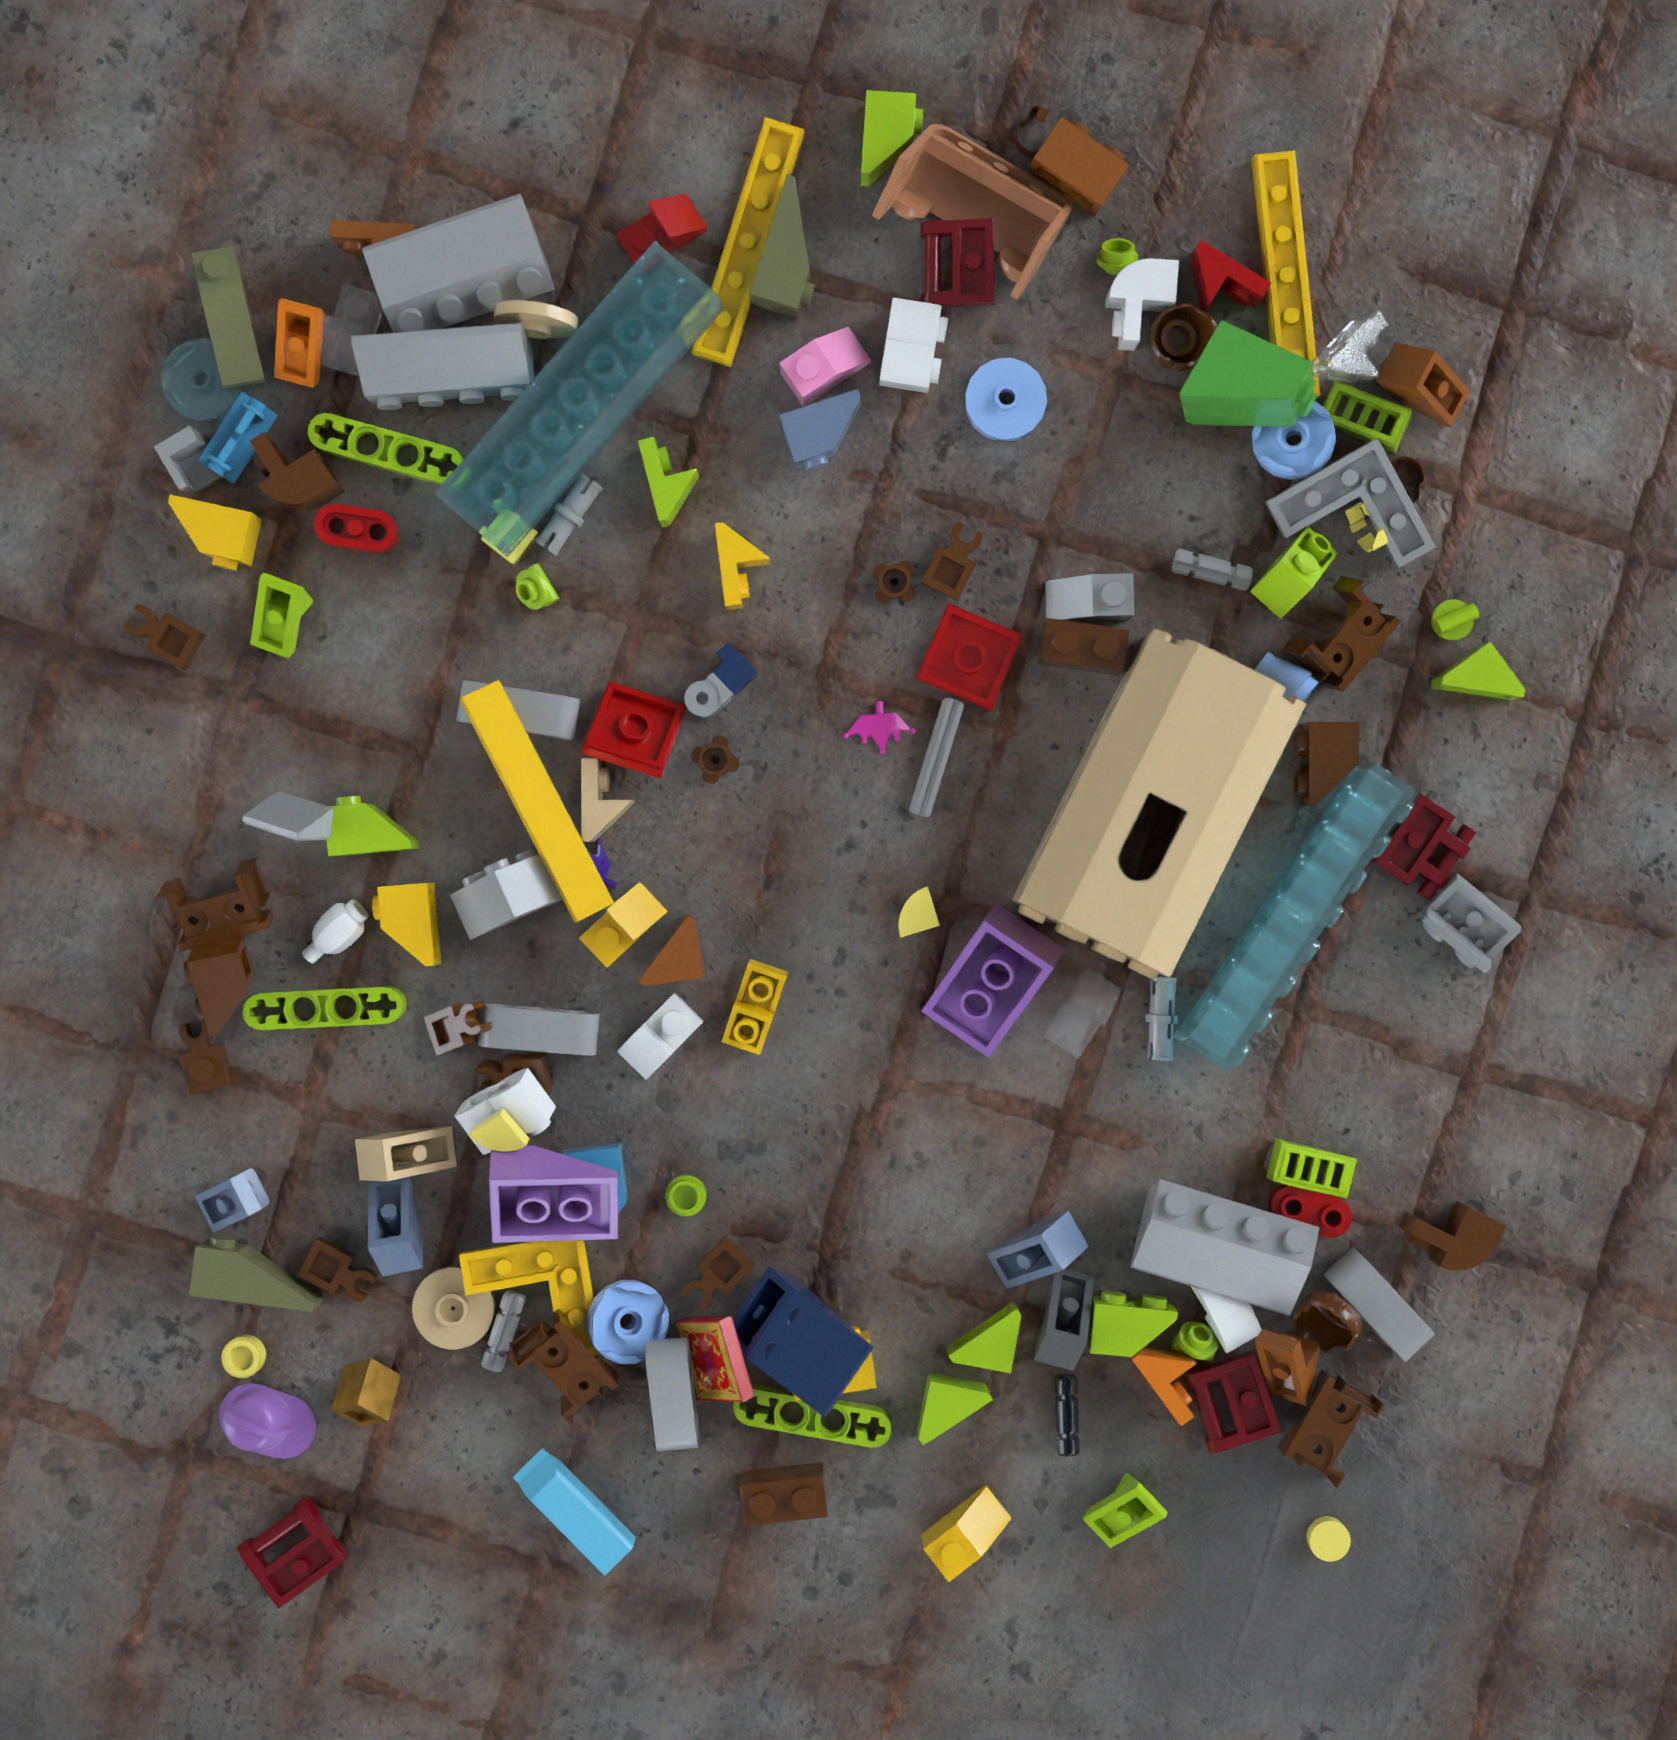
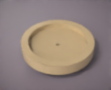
(537, 318)
(449, 1326)

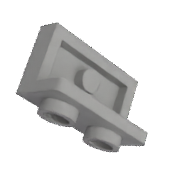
(1468, 923)

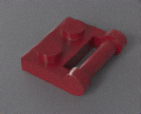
(971, 262)
(1245, 1397)
(301, 1563)

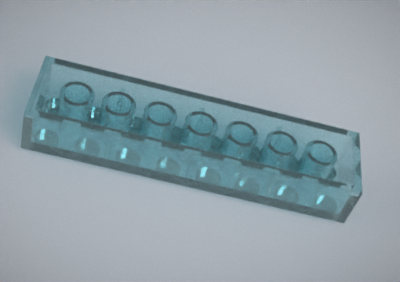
(580, 399)
(1295, 915)

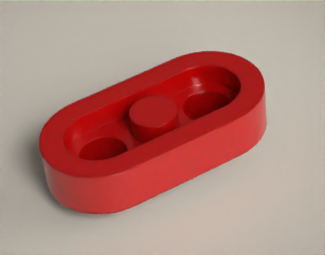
(358, 528)
(1312, 1209)

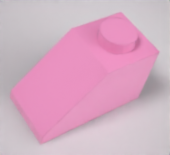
(823, 364)

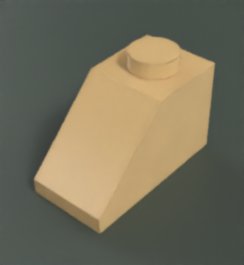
(405, 1153)

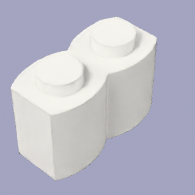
(911, 345)
(518, 1095)

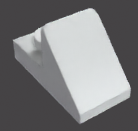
(660, 1036)

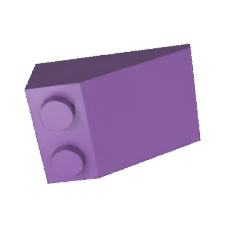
(993, 980)
(550, 1197)

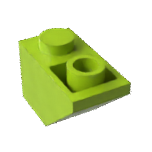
(1294, 572)
(1126, 1325)

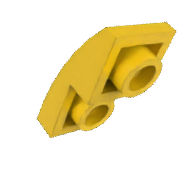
(754, 1006)

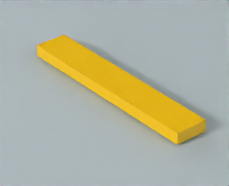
(770, 164)
(1284, 254)
(536, 800)

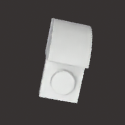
(1139, 288)

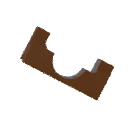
(1353, 645)
(220, 915)
(567, 1365)
(1328, 1425)

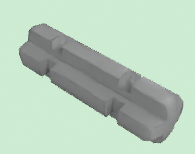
(1212, 569)
(503, 1331)

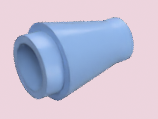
(1292, 677)

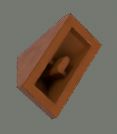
(679, 958)

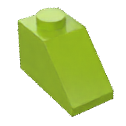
(887, 131)
(365, 830)

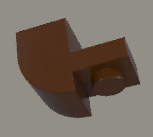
(298, 485)
(1463, 1242)

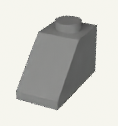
(1091, 598)

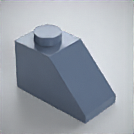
(818, 429)
(394, 1227)
(1038, 1250)

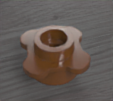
(900, 572)
(726, 762)

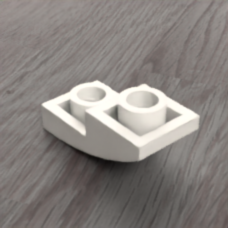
(1229, 1319)

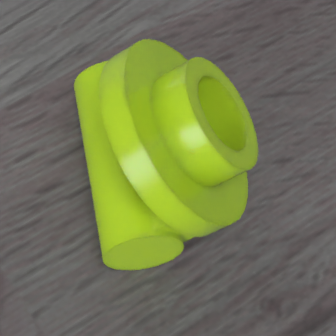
(535, 588)
(1454, 619)
(1196, 1341)

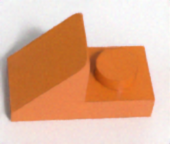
(298, 343)
(1162, 1368)

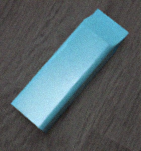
(575, 1510)

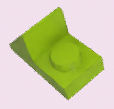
(667, 491)
(278, 615)
(1124, 1512)

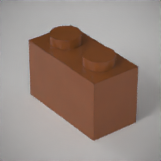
(1078, 165)

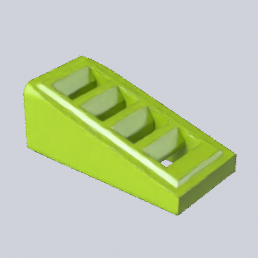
(1371, 402)
(1280, 1160)

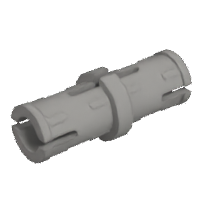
(568, 514)
(1161, 1018)

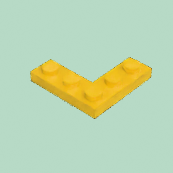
(523, 1263)

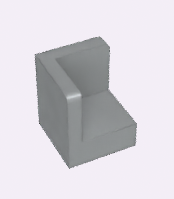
(181, 457)

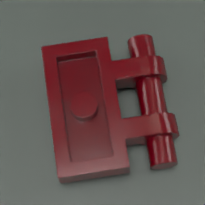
(1415, 841)

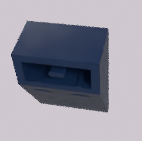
(799, 1340)

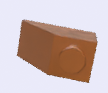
(1423, 383)

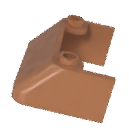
(963, 180)

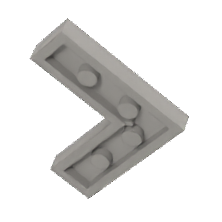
(1373, 480)

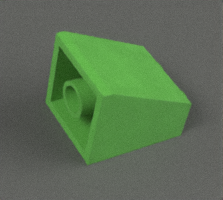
(1247, 383)

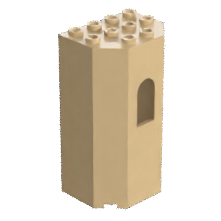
(1191, 735)

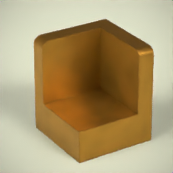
(366, 1392)

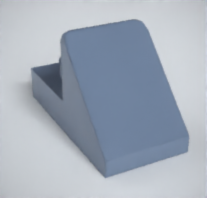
(233, 1200)

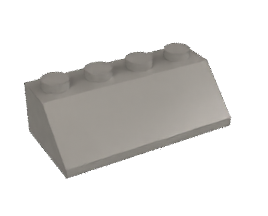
(459, 267)
(444, 365)
(1224, 1247)

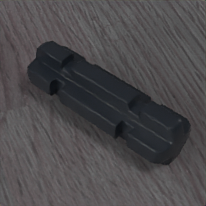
(1067, 1415)

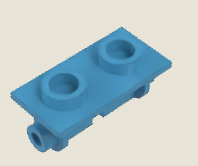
(231, 446)

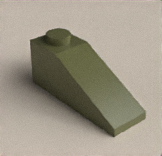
(784, 268)
(228, 317)
(245, 1276)

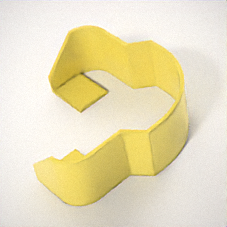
(1356, 520)

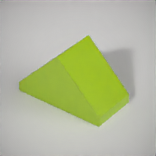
(1481, 674)
(990, 1343)
(948, 1402)

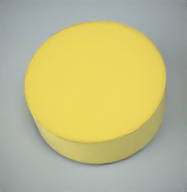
(243, 1356)
(1328, 1539)

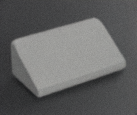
(291, 817)

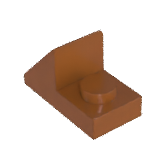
(355, 235)
(1288, 1364)

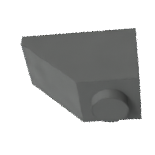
(1065, 1319)

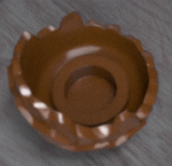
(1181, 336)
(1328, 1320)

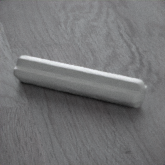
(936, 757)

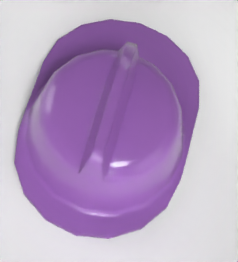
(267, 1421)

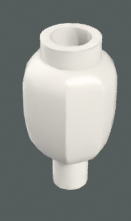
(336, 930)

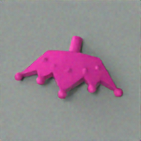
(879, 727)

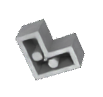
(504, 893)

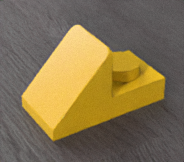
(733, 554)
(623, 924)

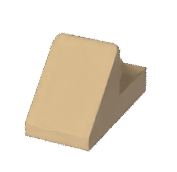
(596, 813)

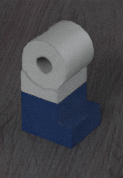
(711, 695)

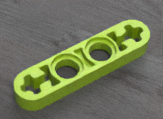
(386, 454)
(325, 1011)
(811, 1422)

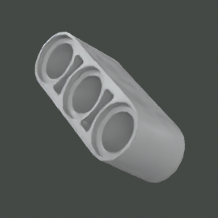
(538, 711)
(539, 1029)
(1378, 1304)
(672, 1394)

